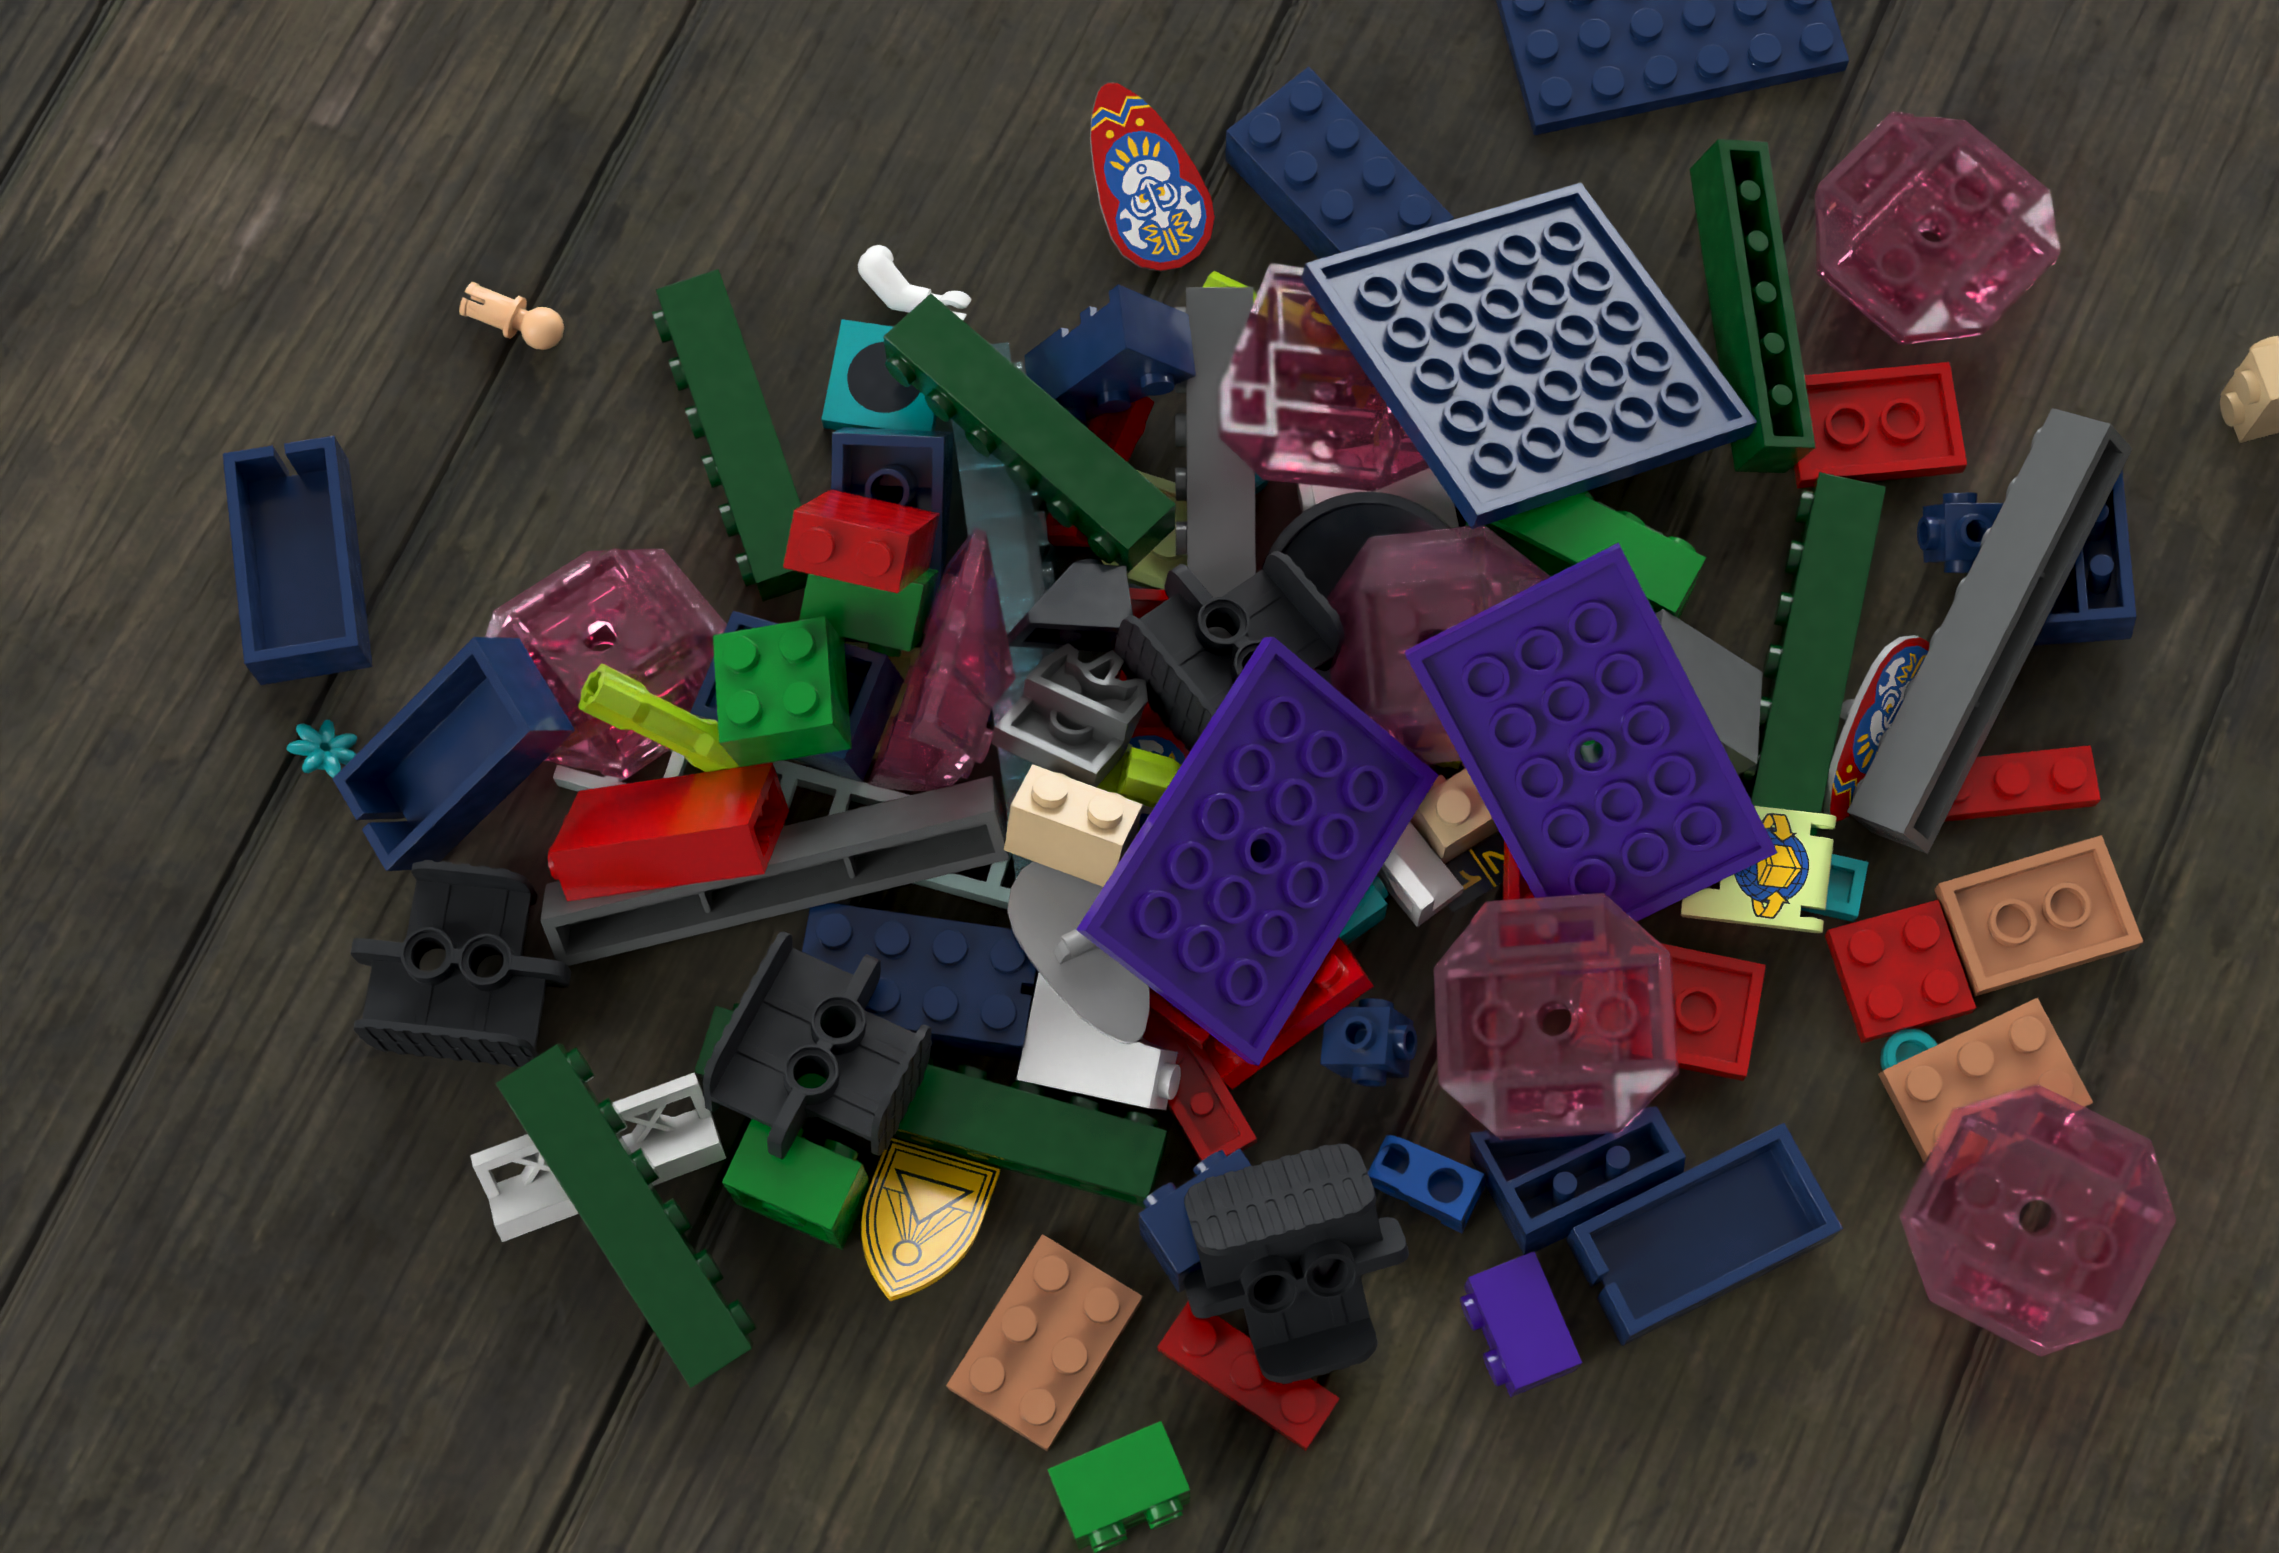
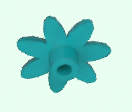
(322, 748)

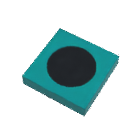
(863, 390)

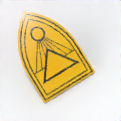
(922, 1215)

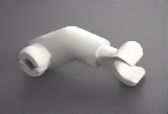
(894, 290)

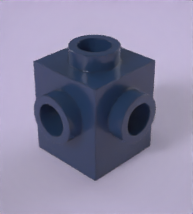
(1955, 530)
(1369, 1043)

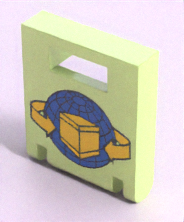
(1778, 886)

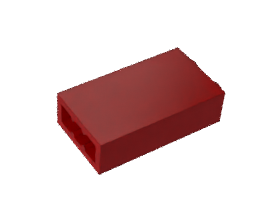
(861, 540)
(669, 832)

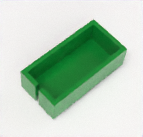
(1580, 527)

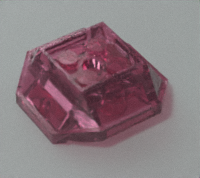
(1942, 181)
(1395, 599)
(657, 634)
(1543, 957)
(2048, 1283)

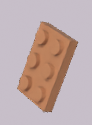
(2038, 915)
(1979, 1064)
(1045, 1342)

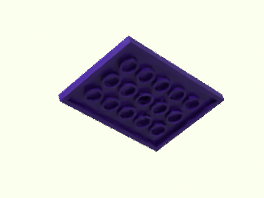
(1574, 662)
(1258, 851)

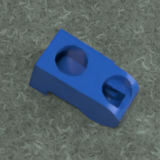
(1427, 1181)

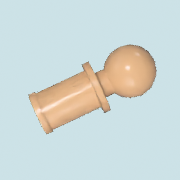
(539, 327)

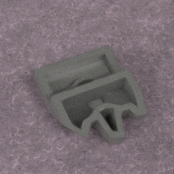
(1074, 715)

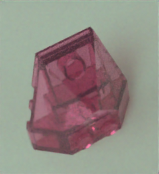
(1302, 402)
(953, 682)

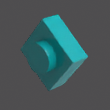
(1844, 888)

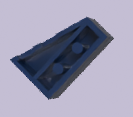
(1114, 356)
(2099, 590)
(1565, 1180)

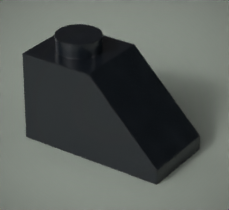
(1078, 610)

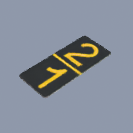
(1478, 870)

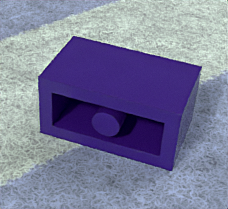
(1520, 1325)

